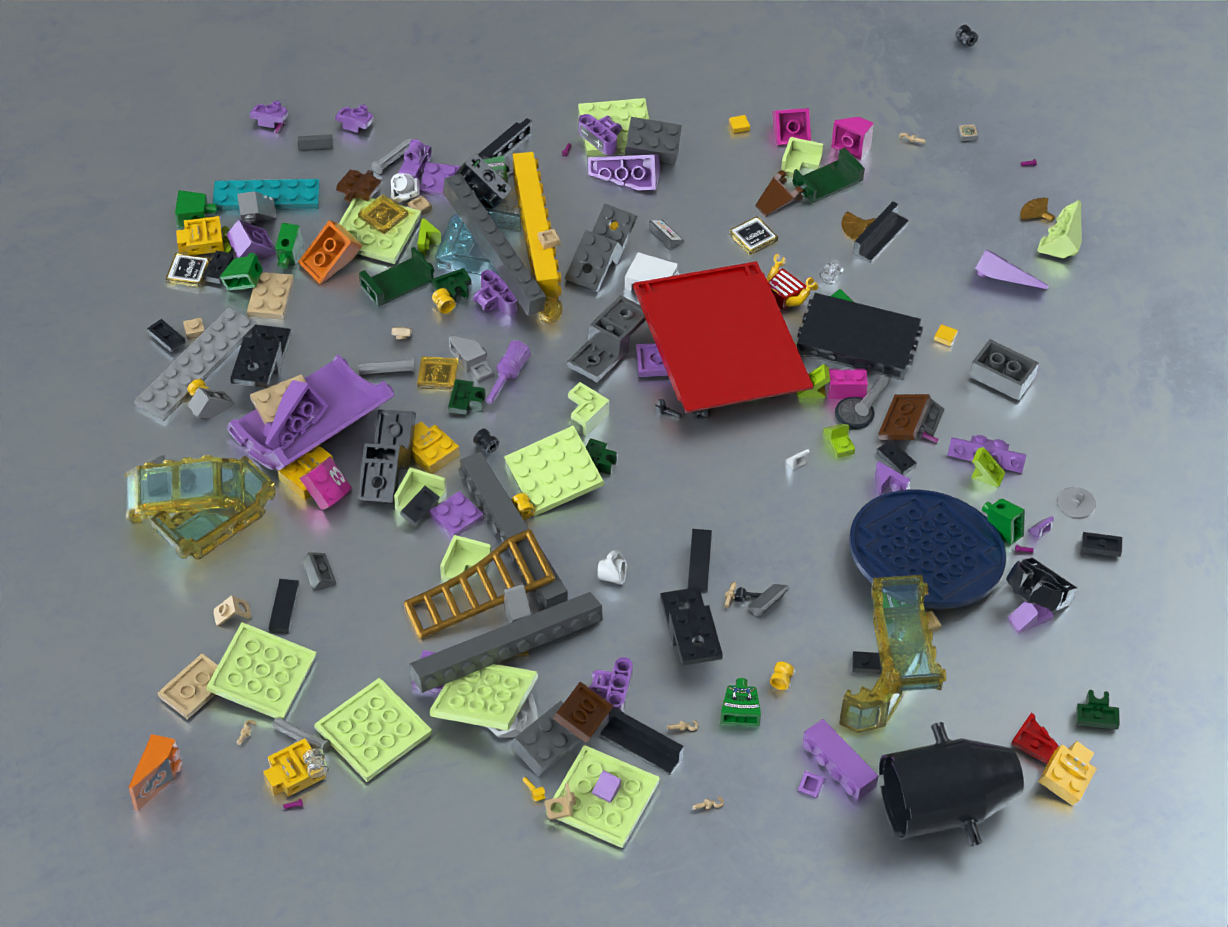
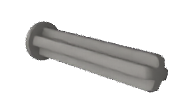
(389, 158)
(386, 367)
(863, 407)
(299, 734)

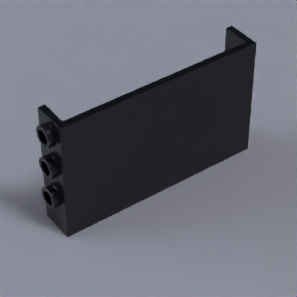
(858, 336)

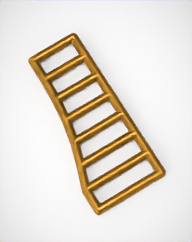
(479, 568)

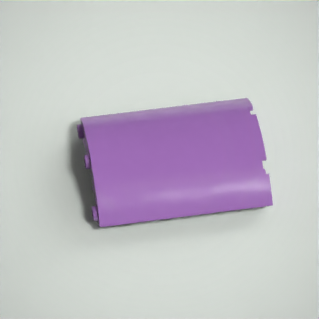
(347, 400)

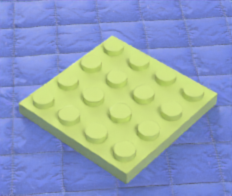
(620, 112)
(375, 244)
(554, 470)
(261, 671)
(485, 696)
(373, 729)
(596, 816)

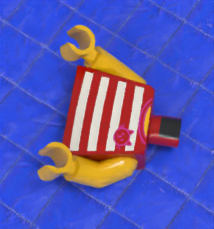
(787, 288)

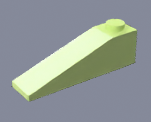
(1065, 235)

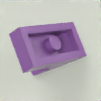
(887, 477)
(1029, 616)

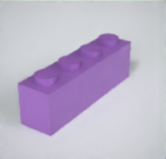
(840, 759)

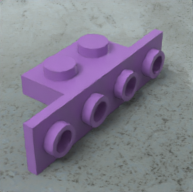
(997, 449)

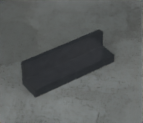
(508, 140)
(879, 233)
(642, 741)

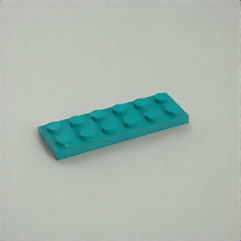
(286, 192)

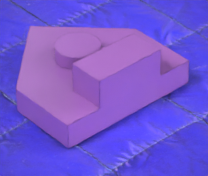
(270, 114)
(355, 118)

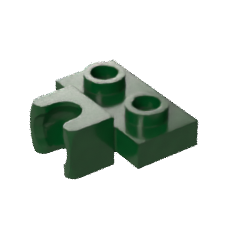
(455, 282)
(466, 396)
(601, 455)
(1097, 712)

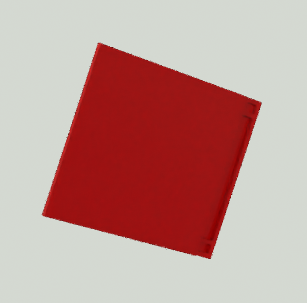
(722, 336)

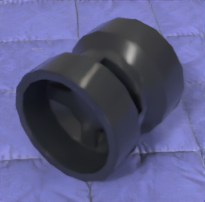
(967, 36)
(486, 441)

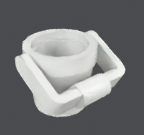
(405, 186)
(613, 568)

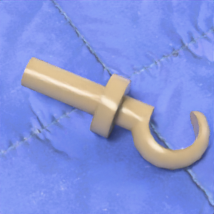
(912, 138)
(730, 595)
(682, 726)
(245, 732)
(707, 804)

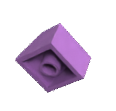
(250, 239)

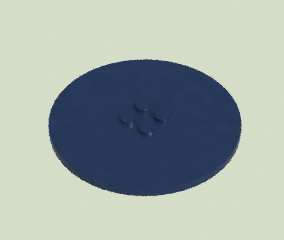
(929, 537)

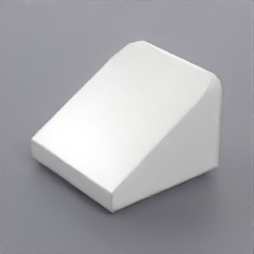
(798, 460)

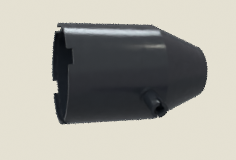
(948, 785)

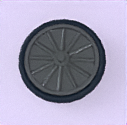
(846, 413)

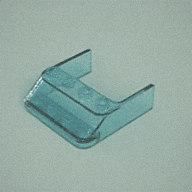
(458, 241)

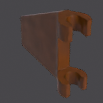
(777, 195)

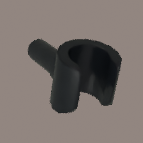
(661, 409)
(741, 593)

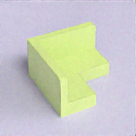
(801, 154)
(592, 407)
(414, 482)
(462, 555)

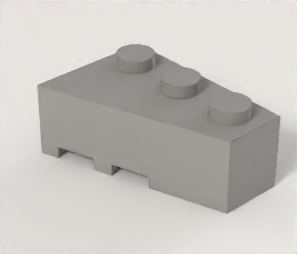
(255, 207)

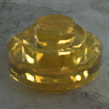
(552, 311)

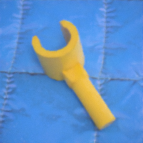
(537, 793)

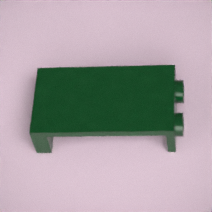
(830, 178)
(398, 279)

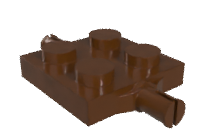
(358, 185)

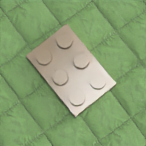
(270, 296)
(268, 399)
(187, 690)

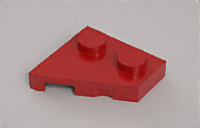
(1035, 740)

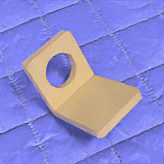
(229, 608)
(566, 801)

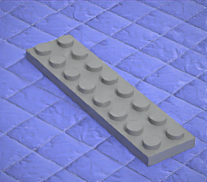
(196, 362)

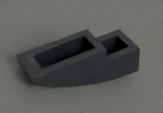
(699, 559)

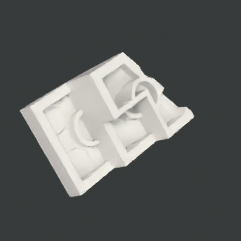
(525, 717)

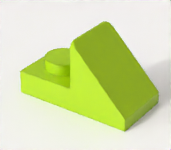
(427, 235)
(819, 379)
(840, 440)
(987, 469)

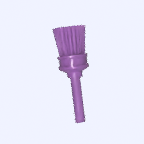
(509, 366)

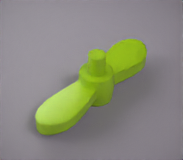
(227, 247)

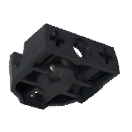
(485, 182)
(1040, 585)

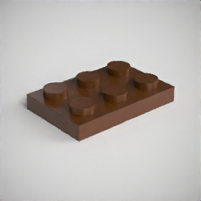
(904, 417)
(583, 712)

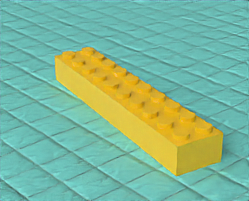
(534, 220)

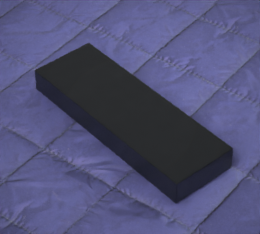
(284, 606)

